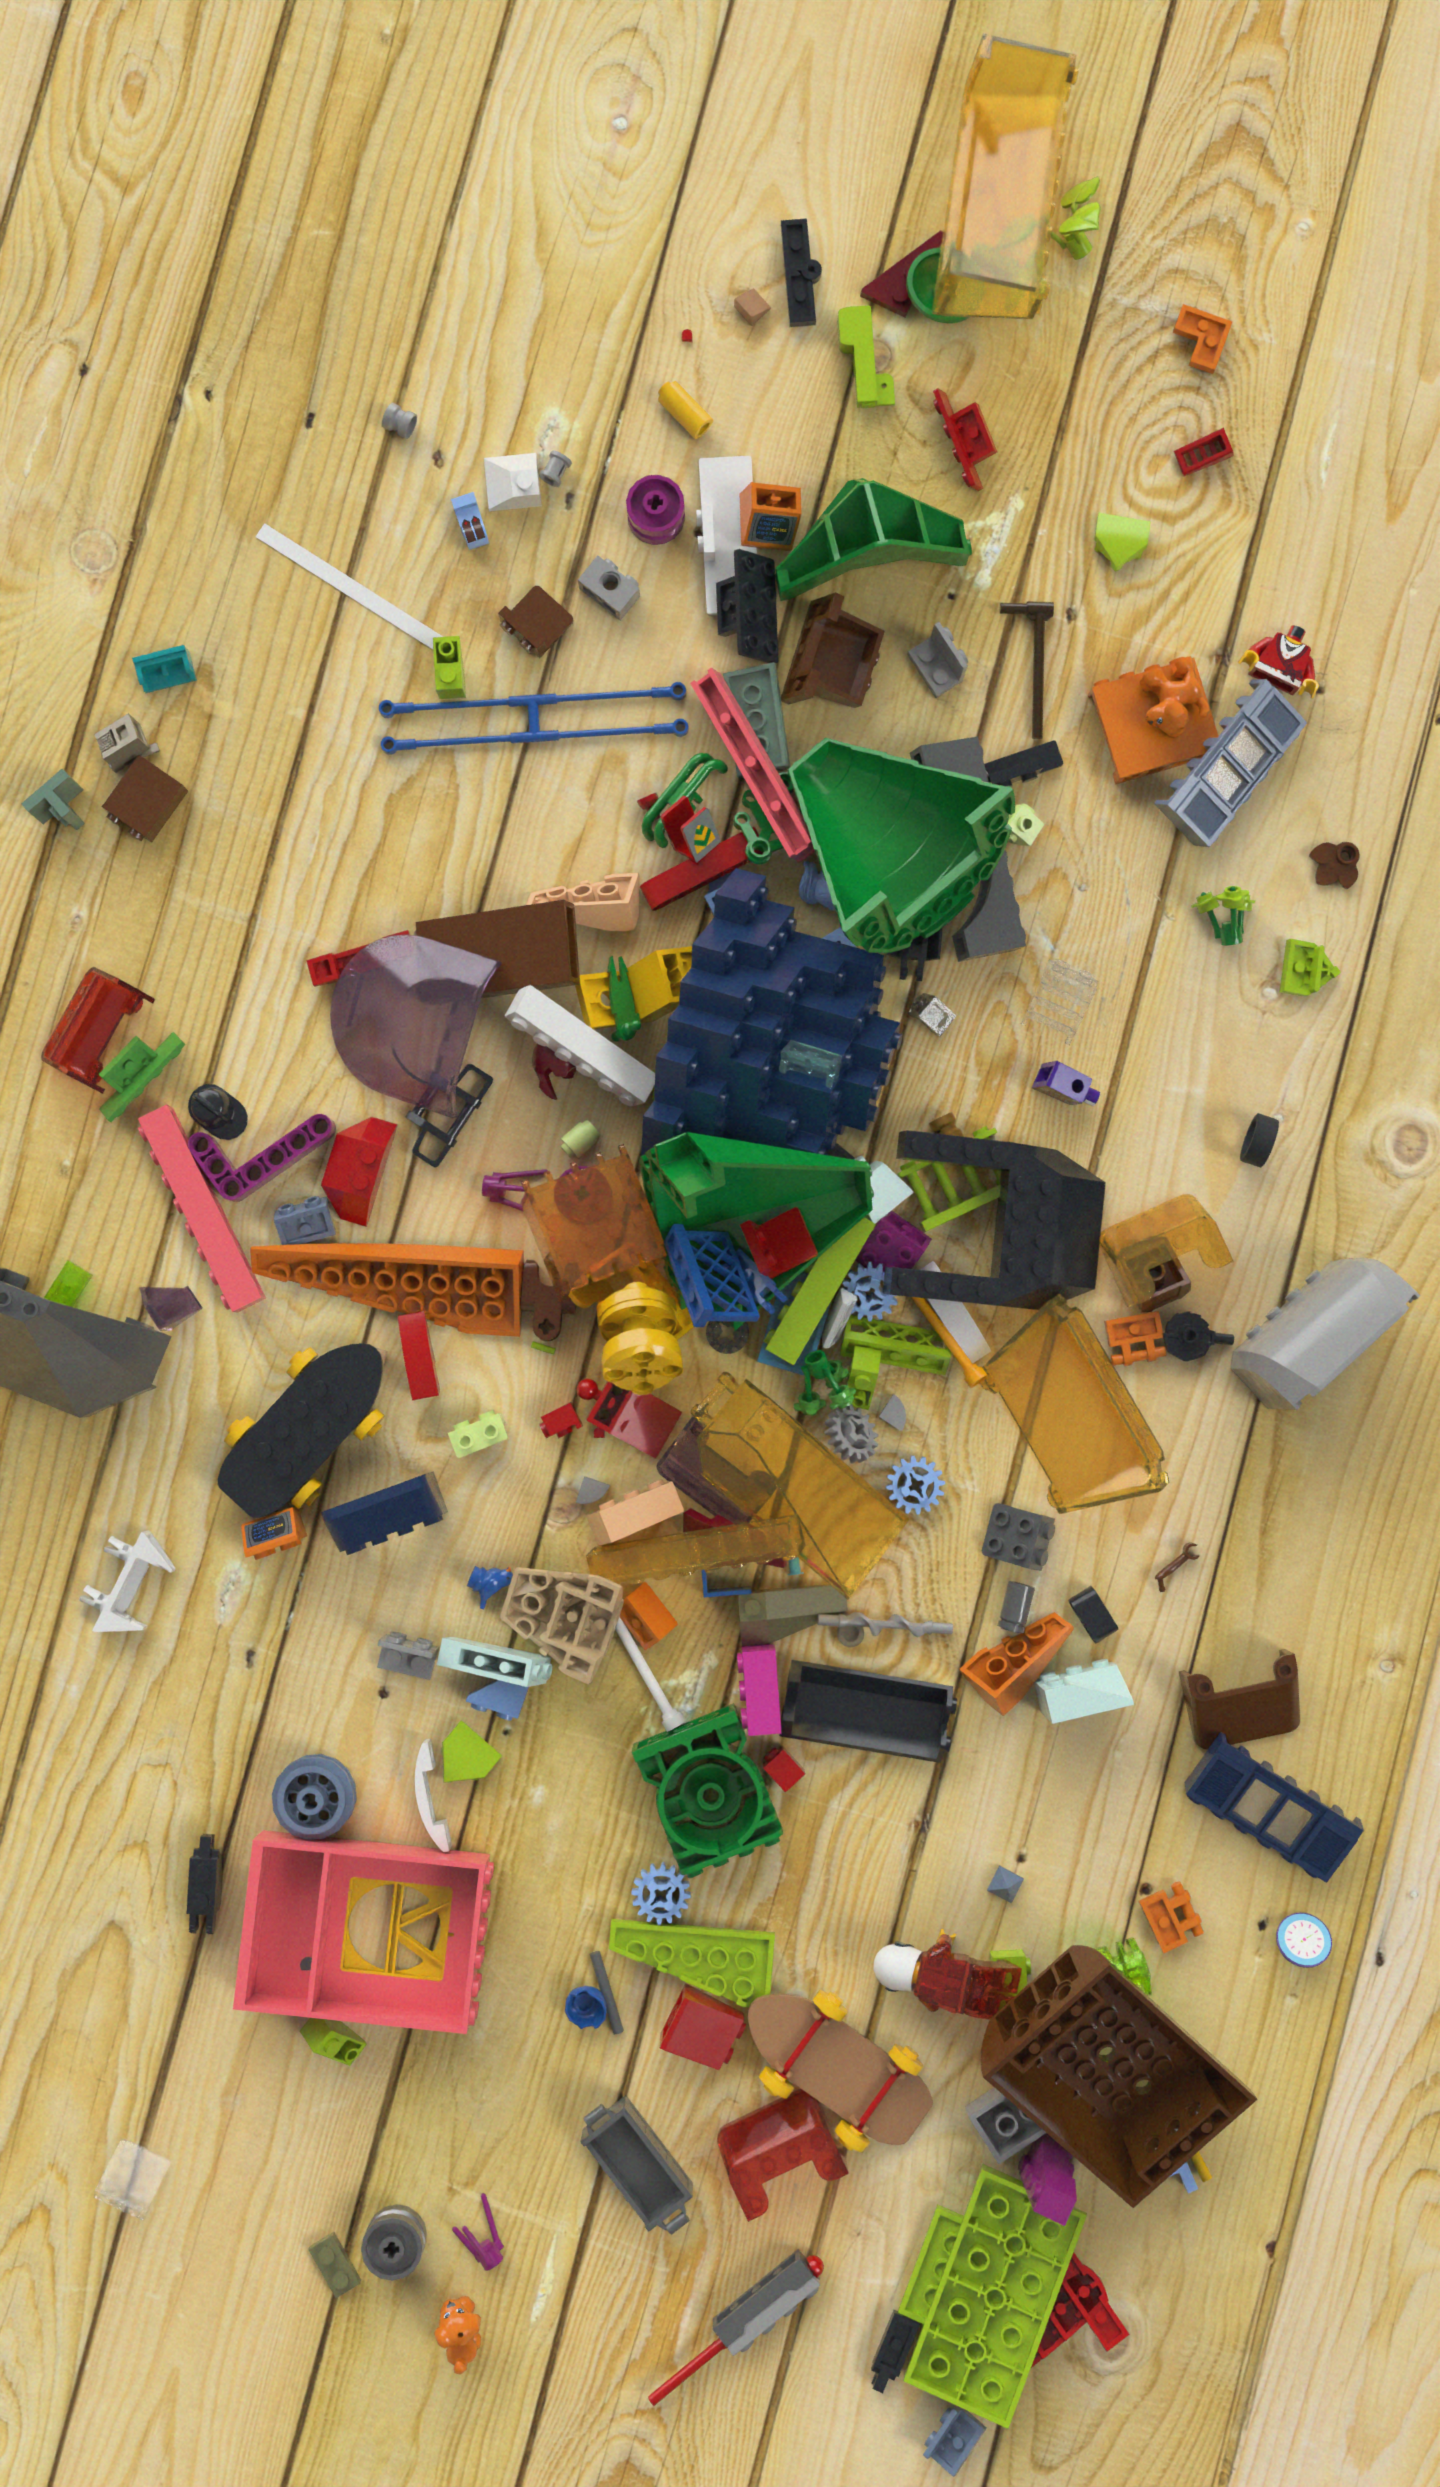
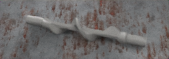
(894, 1622)

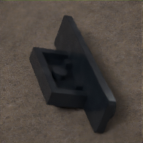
(1024, 764)

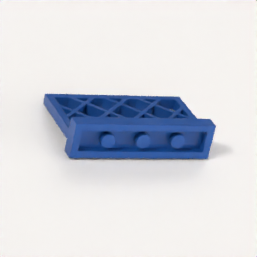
(692, 1277)

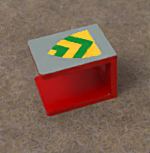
(689, 832)

